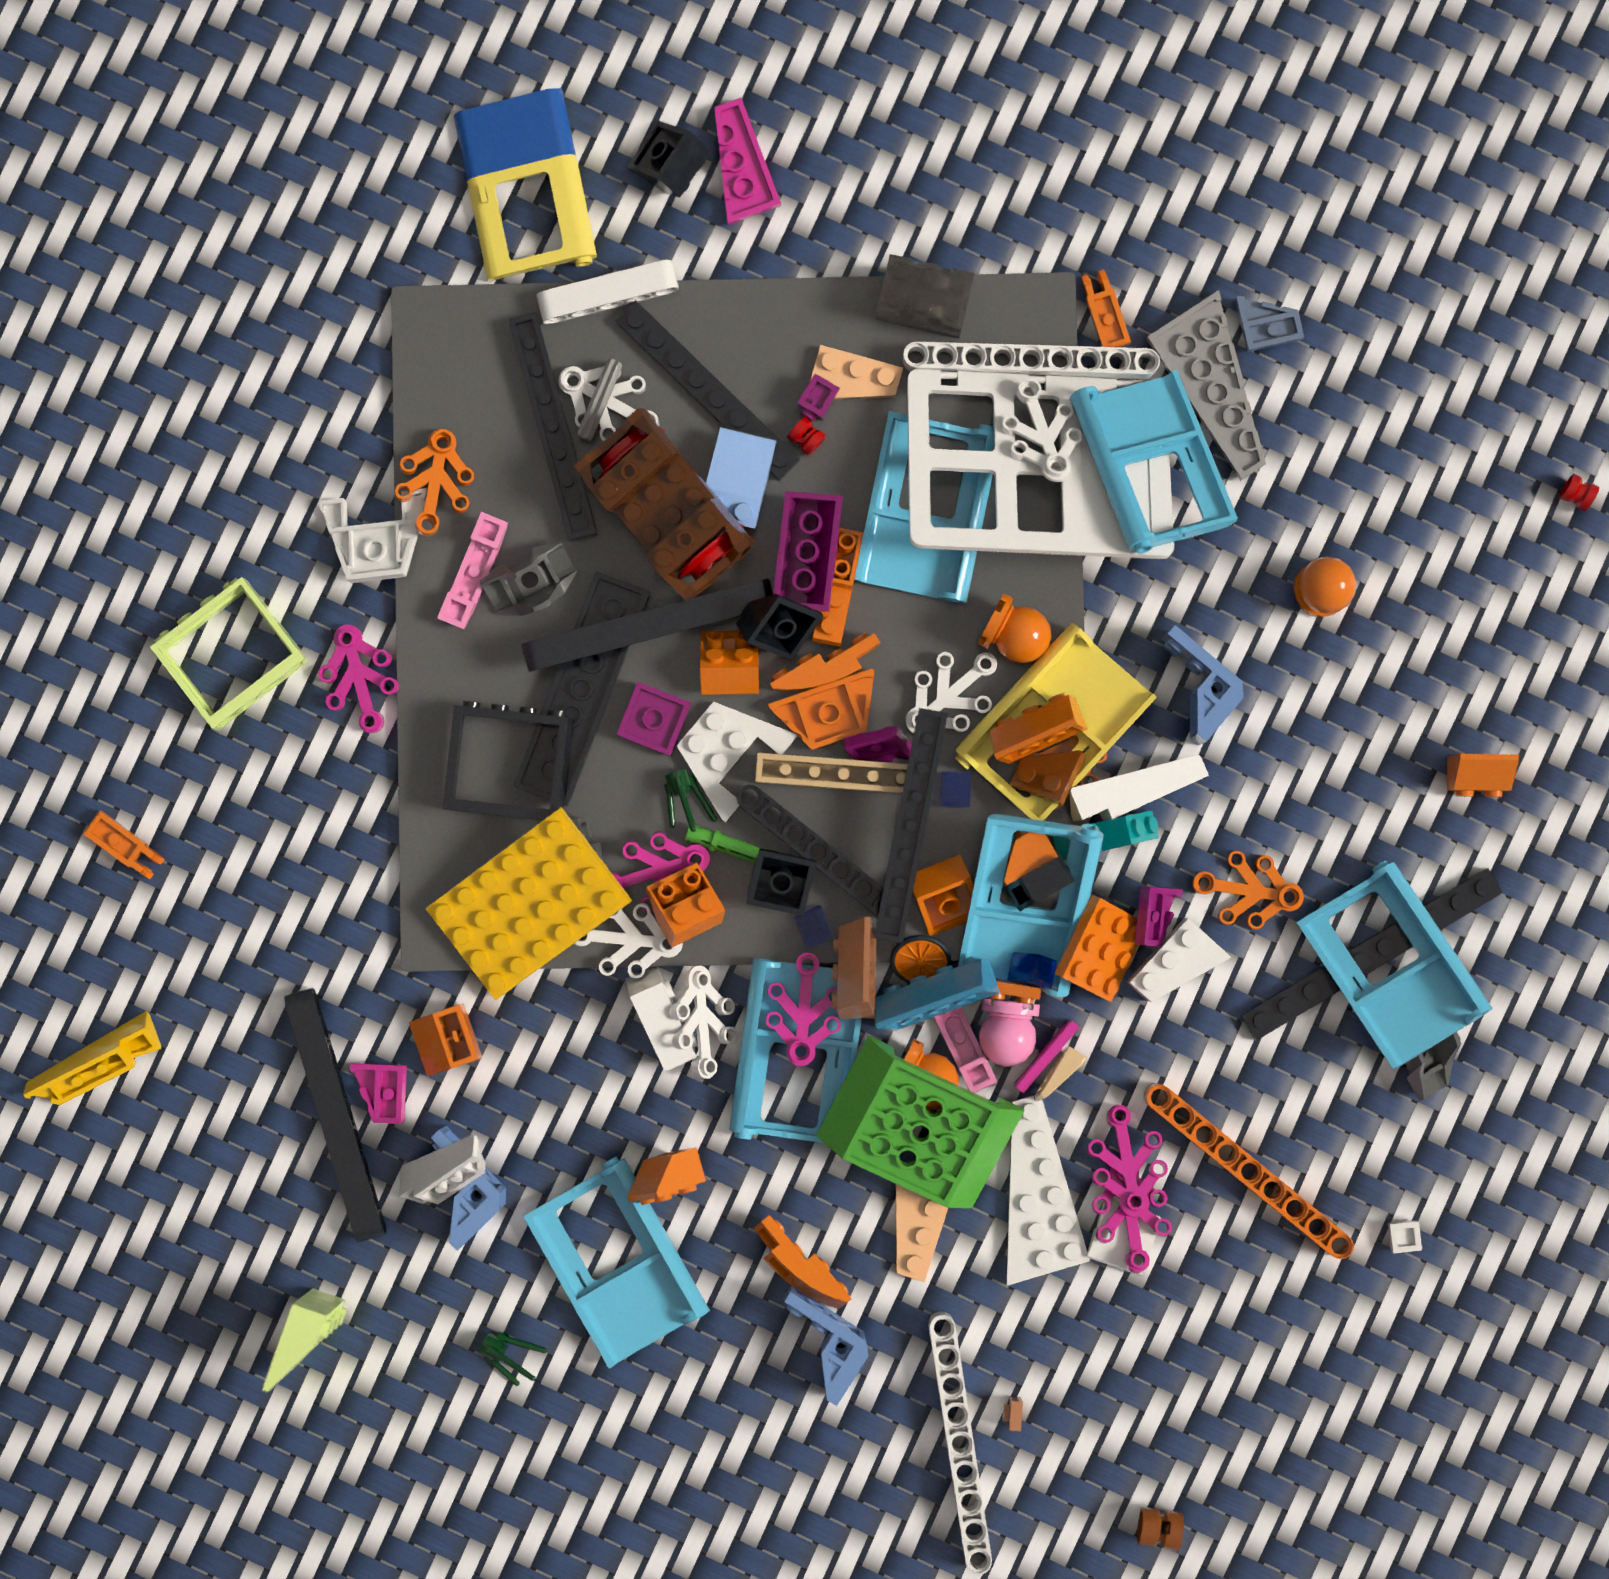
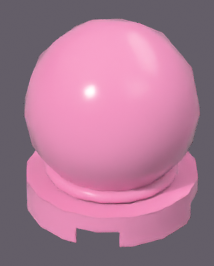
(1008, 1033)

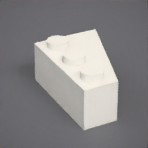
(1181, 958)
(653, 1002)

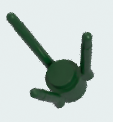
(679, 784)
(494, 1350)

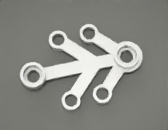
(586, 388)
(1042, 434)
(947, 696)
(632, 940)
(698, 987)

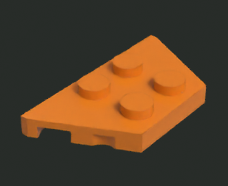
(828, 711)

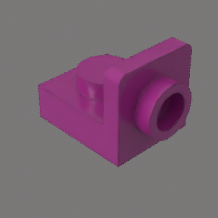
(817, 398)

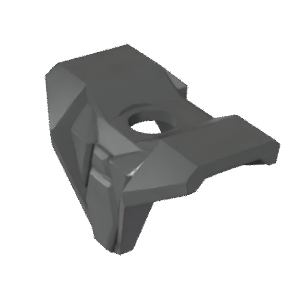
(513, 598)
(1433, 1068)

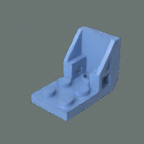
(1206, 708)
(468, 1210)
(839, 1364)

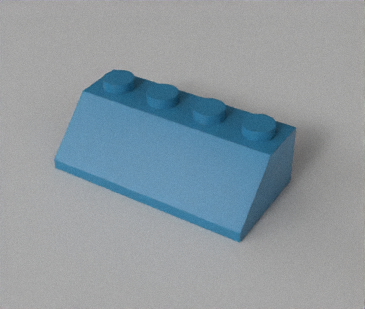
(935, 995)

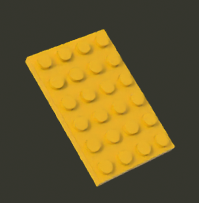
(528, 904)

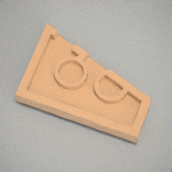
(857, 374)
(917, 1232)

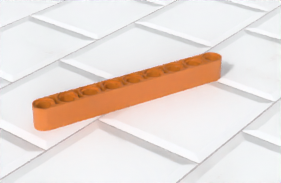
(1261, 1174)

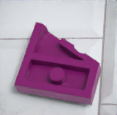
(878, 745)
(1154, 914)

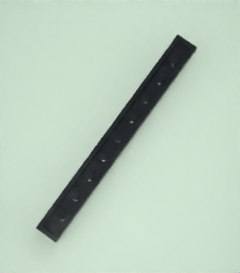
(1368, 956)

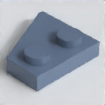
(1267, 324)

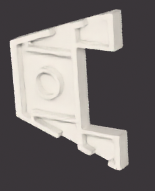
(374, 549)
(717, 745)

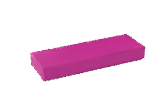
(1046, 1055)

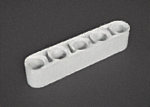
(607, 291)

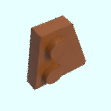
(1048, 775)

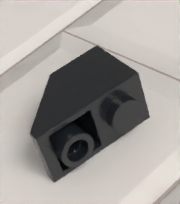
(1040, 883)

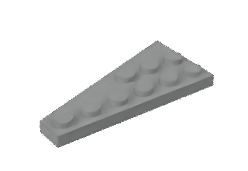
(1208, 366)

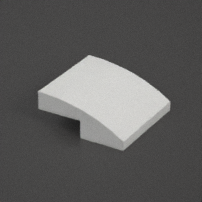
(1116, 1250)

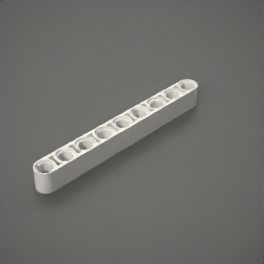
(1043, 354)
(965, 1455)

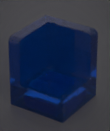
(955, 789)
(814, 927)
(1032, 970)

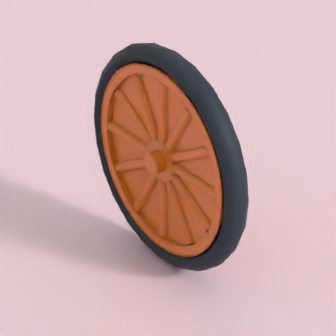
(919, 957)

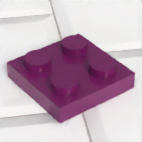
(654, 719)

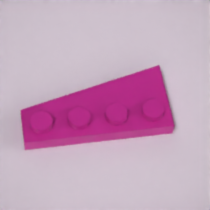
(744, 170)

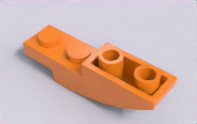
(832, 624)
(815, 672)
(806, 1276)

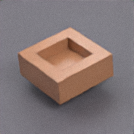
(1013, 1413)

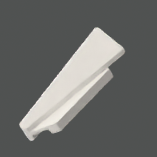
(1134, 789)
(442, 1172)

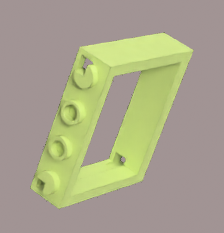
(190, 622)

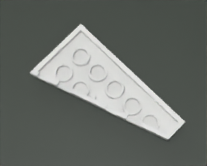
(1041, 1213)

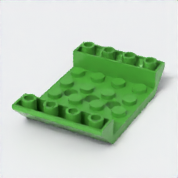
(888, 1099)

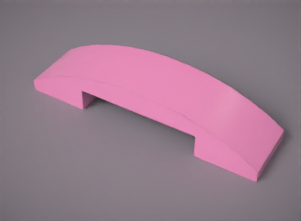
(476, 565)
(965, 1050)

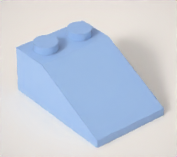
(741, 473)

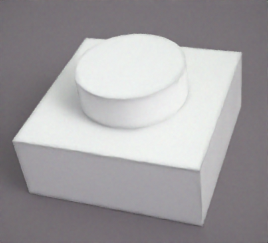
(1404, 1236)

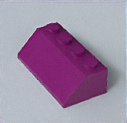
(808, 548)

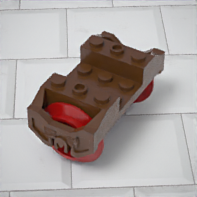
(665, 505)

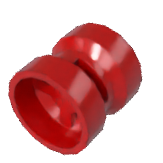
(810, 441)
(1582, 494)

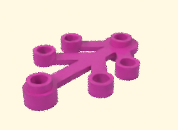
(357, 674)
(660, 867)
(803, 1015)
(1127, 1165)
(1131, 1222)

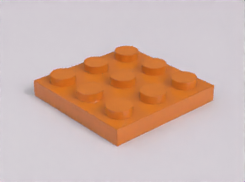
(1099, 949)

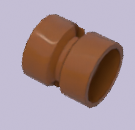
(1150, 1527)

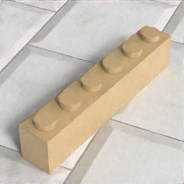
(830, 773)

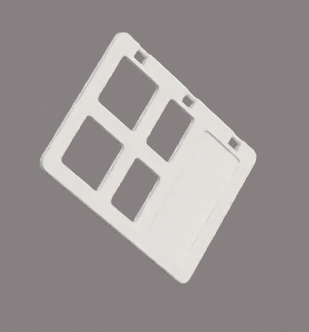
(1087, 514)

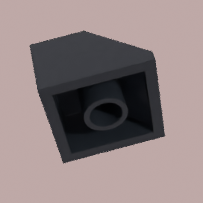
(669, 158)
(778, 624)
(780, 881)

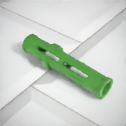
(716, 841)

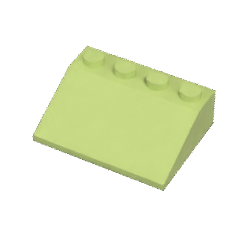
(307, 1324)

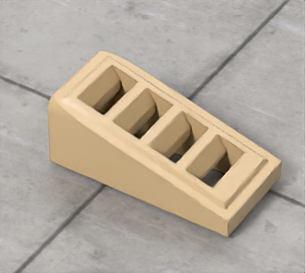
(1064, 1066)

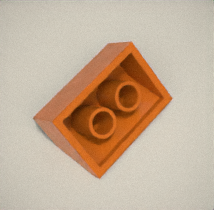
(1037, 728)

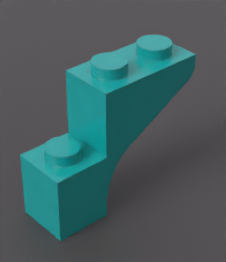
(1118, 832)

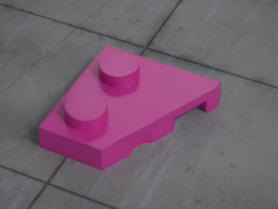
(383, 1090)

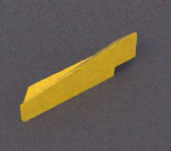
(96, 1062)

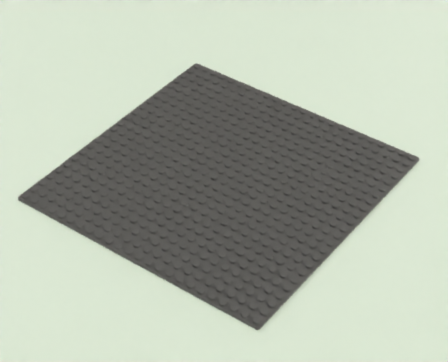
(761, 341)

